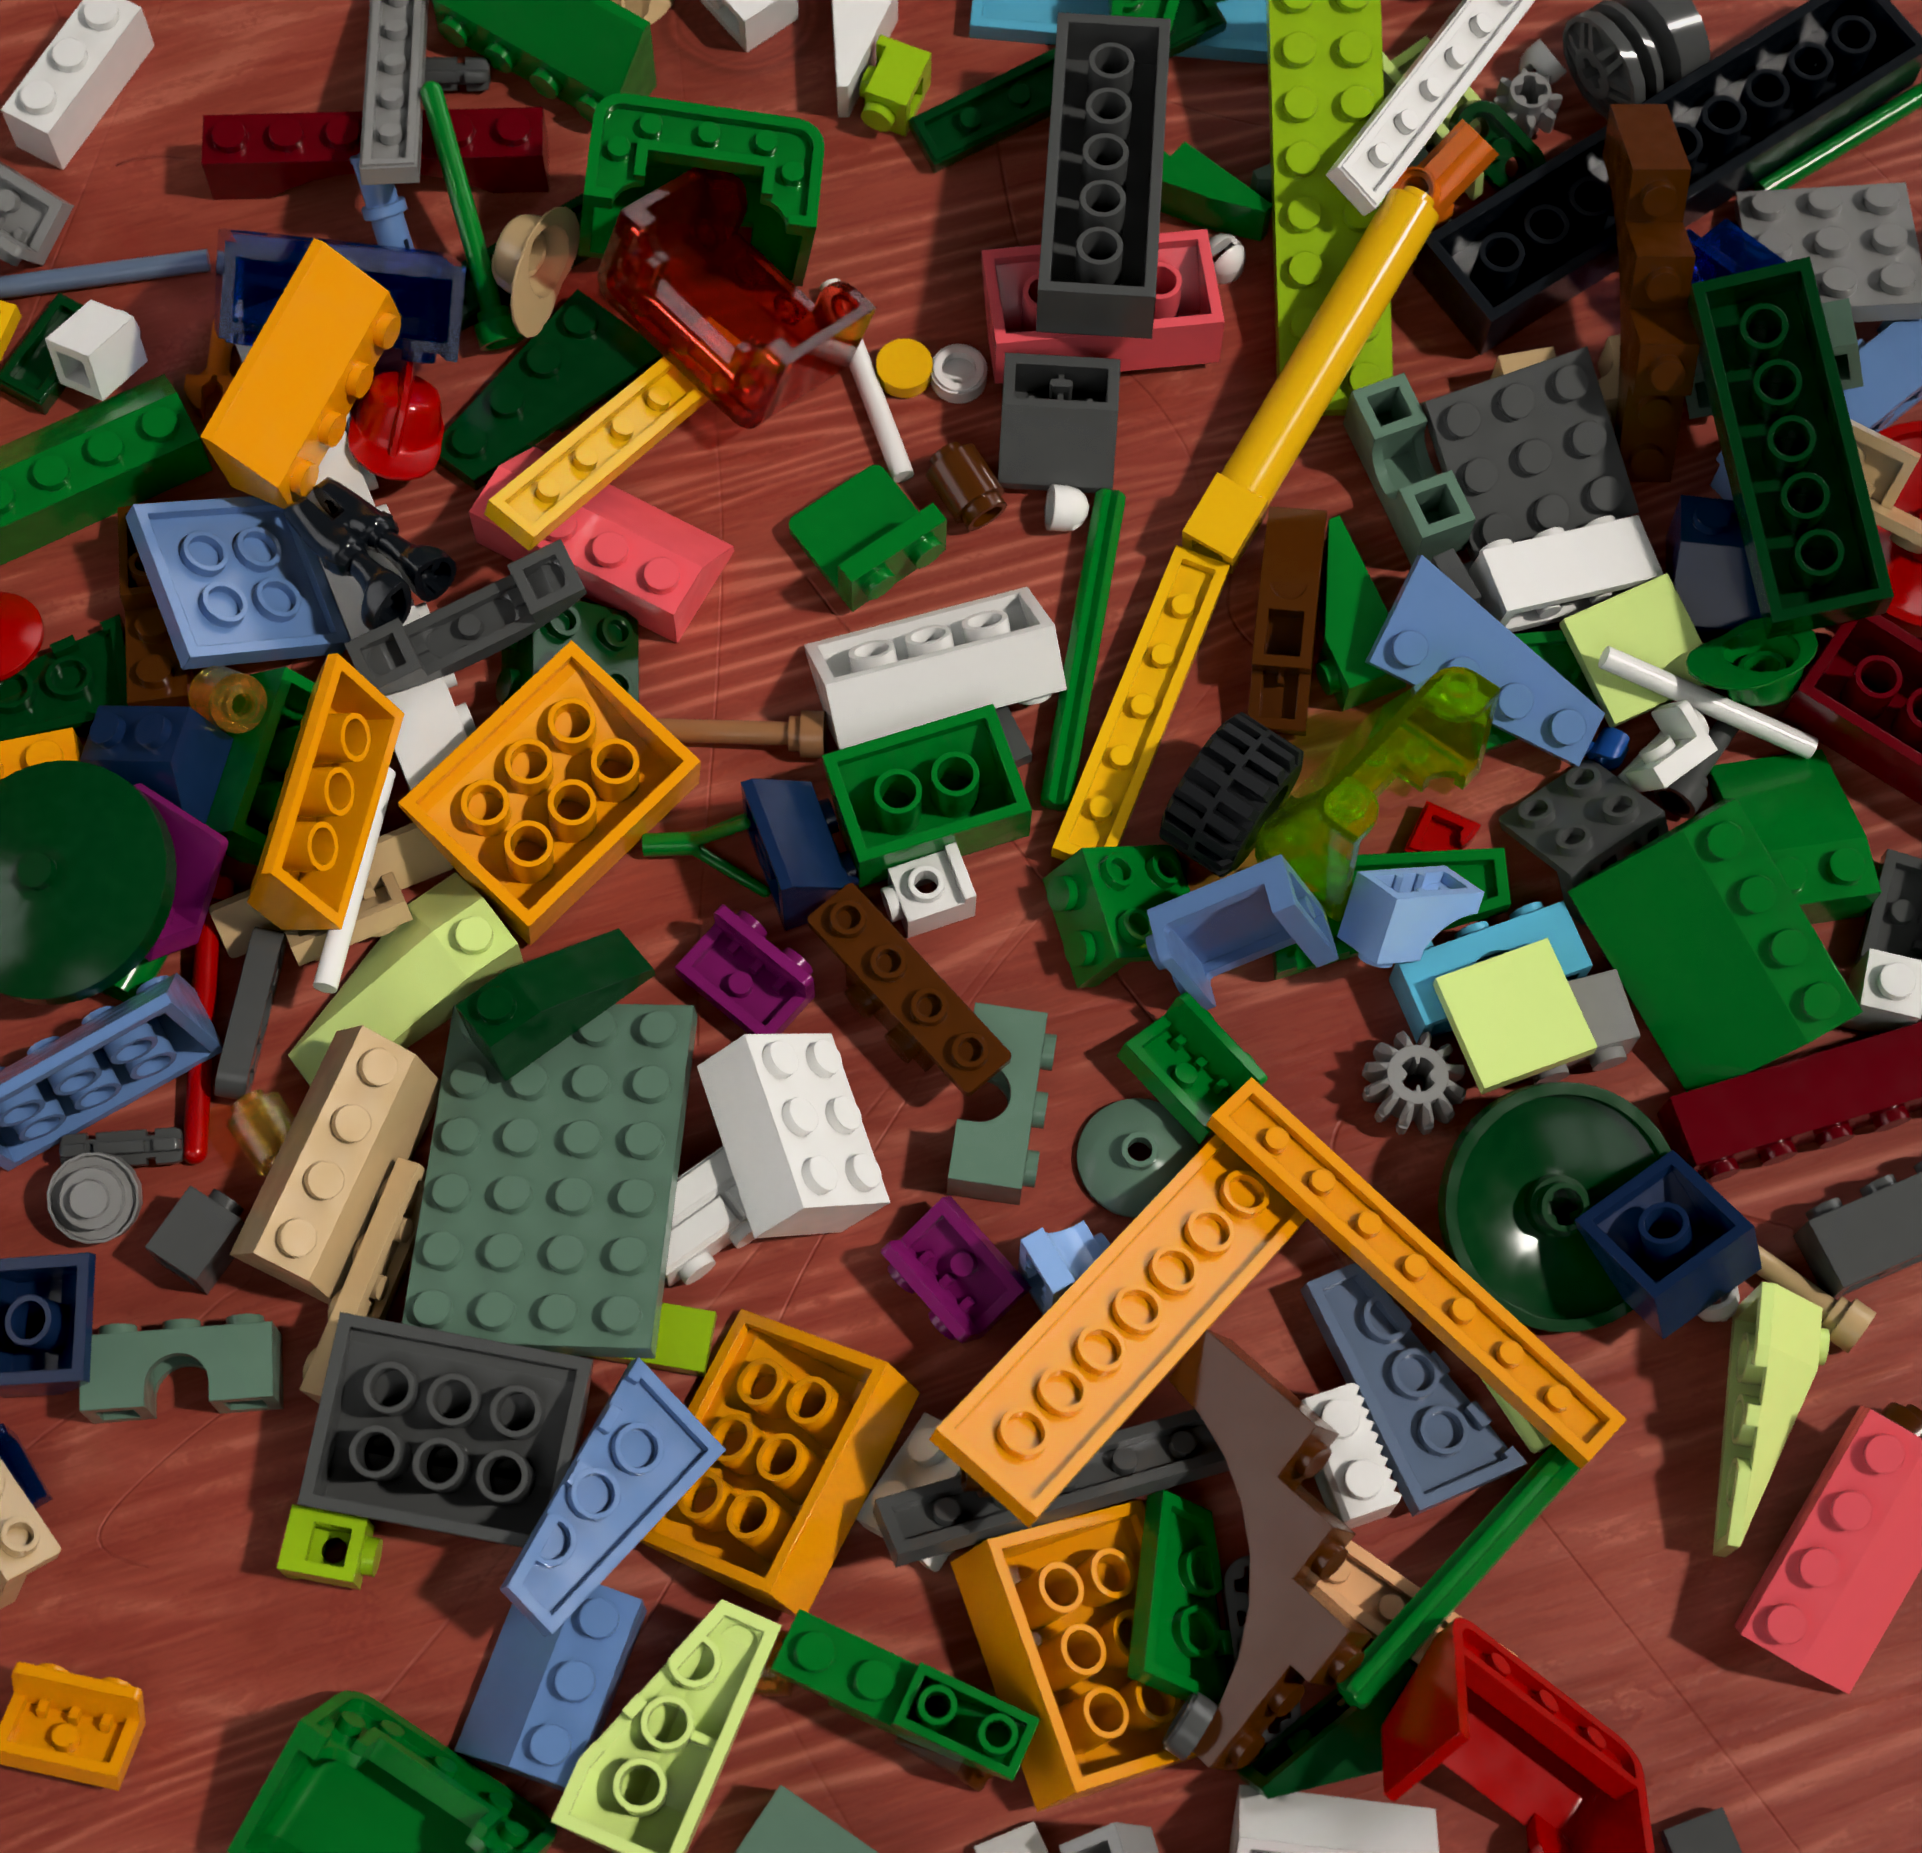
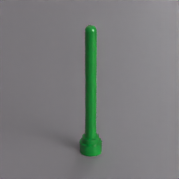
(495, 323)

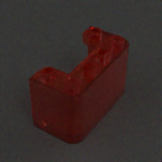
(720, 305)

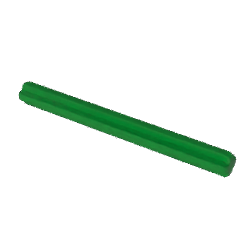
(1083, 650)
(1457, 1577)

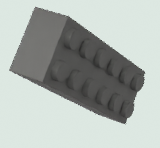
(1104, 176)

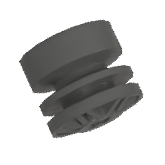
(1633, 49)

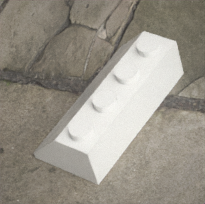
(936, 666)

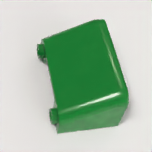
(378, 1784)

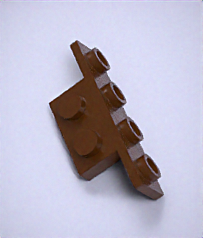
(906, 994)

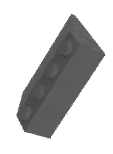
(443, 1430)

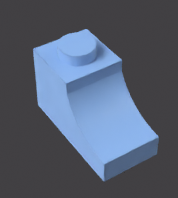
(1402, 909)
(1057, 1260)

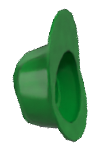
(1751, 666)

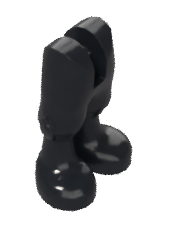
(360, 528)

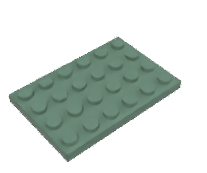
(556, 1188)

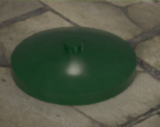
(79, 881)
(1522, 1182)

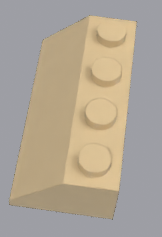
(326, 1179)

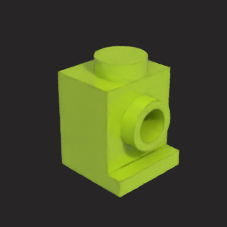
(895, 85)
(313, 1531)

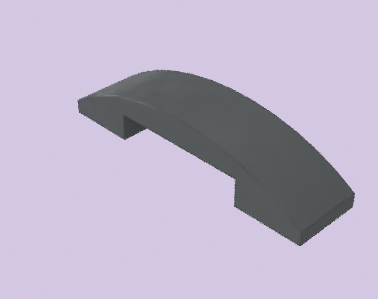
(471, 627)

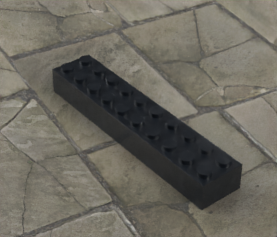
(1736, 123)

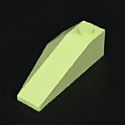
(416, 972)
(1770, 1371)
(664, 1753)

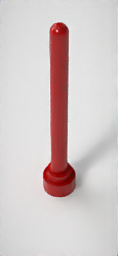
(200, 1077)

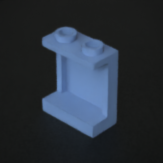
(1236, 924)

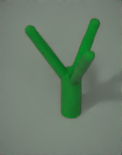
(693, 844)

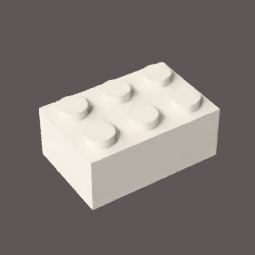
(793, 1134)

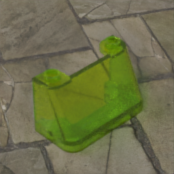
(1419, 737)

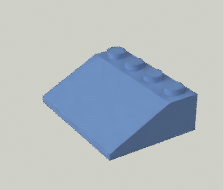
(102, 1066)

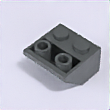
(1058, 422)

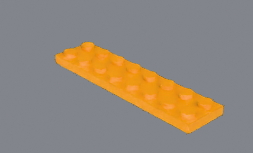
(1117, 1331)

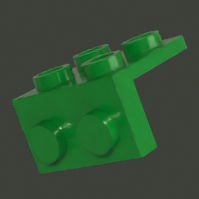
(868, 536)
(1103, 905)

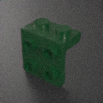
(601, 632)

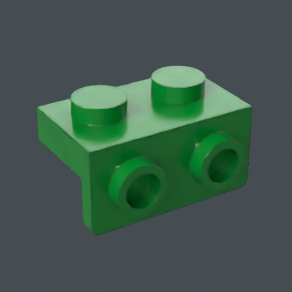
(1189, 1064)

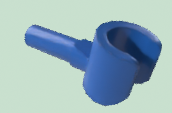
(1609, 748)

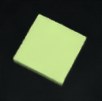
(1642, 623)
(1514, 1016)

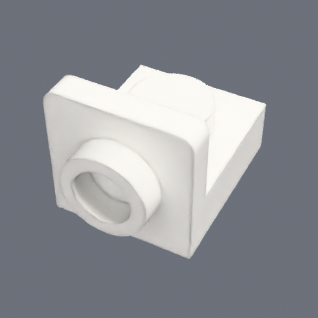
(1680, 749)

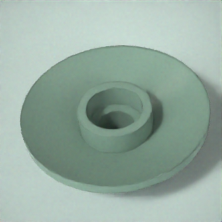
(1108, 1169)

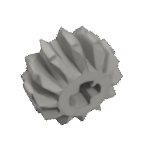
(1420, 1105)

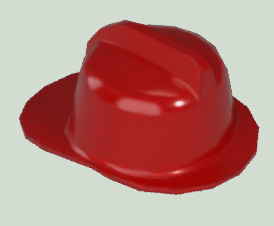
(397, 426)

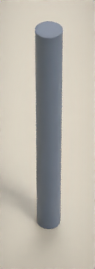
(104, 273)

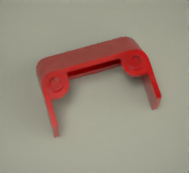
(1517, 1746)

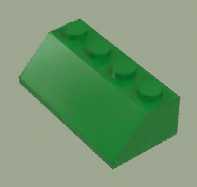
(559, 46)
(94, 464)

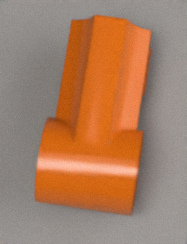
(1450, 169)

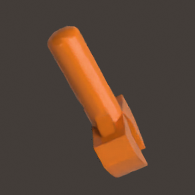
(217, 373)

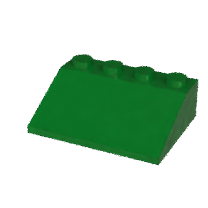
(1714, 948)

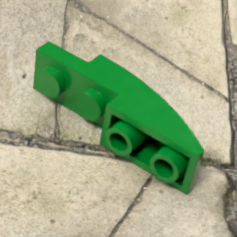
(905, 1697)

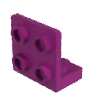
(199, 862)

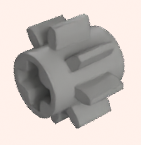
(1529, 101)

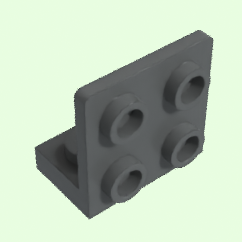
(1584, 824)

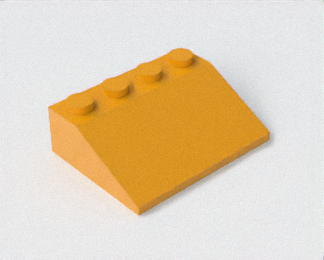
(552, 791)
(802, 1450)
(1057, 1642)

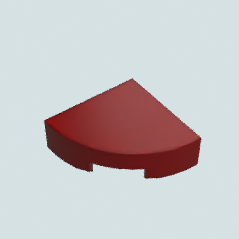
(1441, 830)

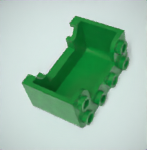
(652, 140)

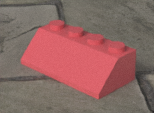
(1185, 322)
(622, 551)
(1844, 1556)

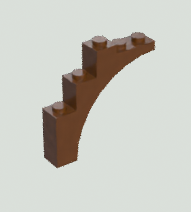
(1656, 269)
(1292, 1541)

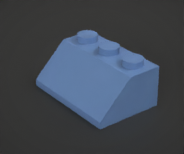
(552, 1693)

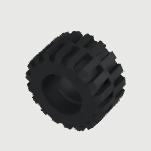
(1230, 793)

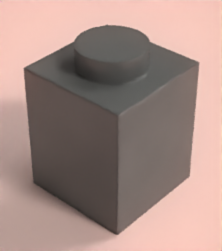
(198, 1237)

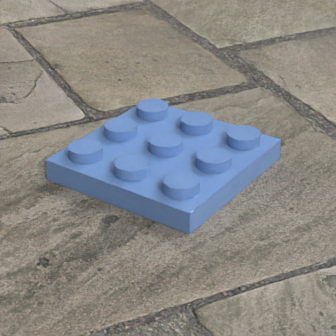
(235, 582)

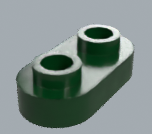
(1504, 137)

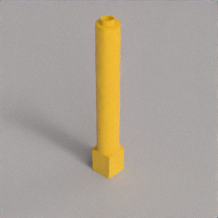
(1242, 492)

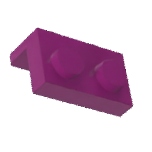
(748, 974)
(955, 1272)

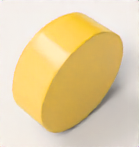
(904, 368)

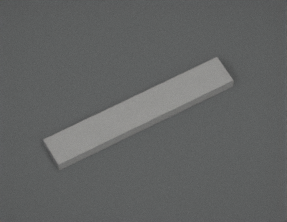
(392, 92)

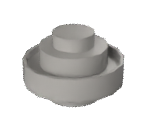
(94, 1197)

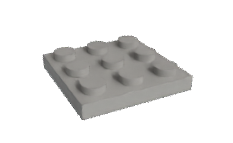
(1856, 240)

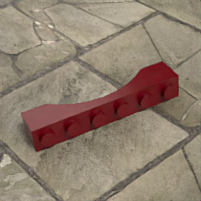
(278, 151)

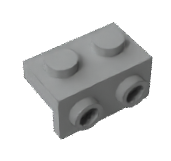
(28, 218)

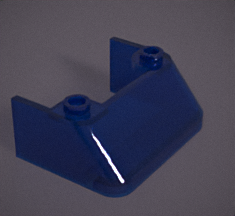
(423, 284)

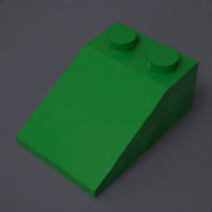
(1806, 831)

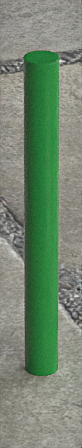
(1843, 141)

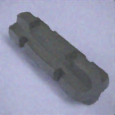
(450, 74)
(131, 1145)

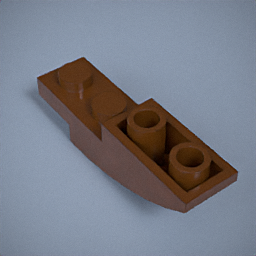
(1287, 619)
(151, 661)

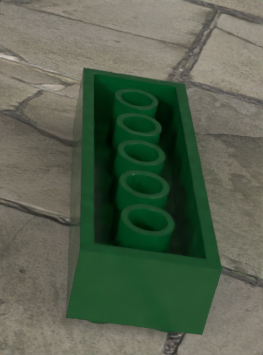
(1789, 448)

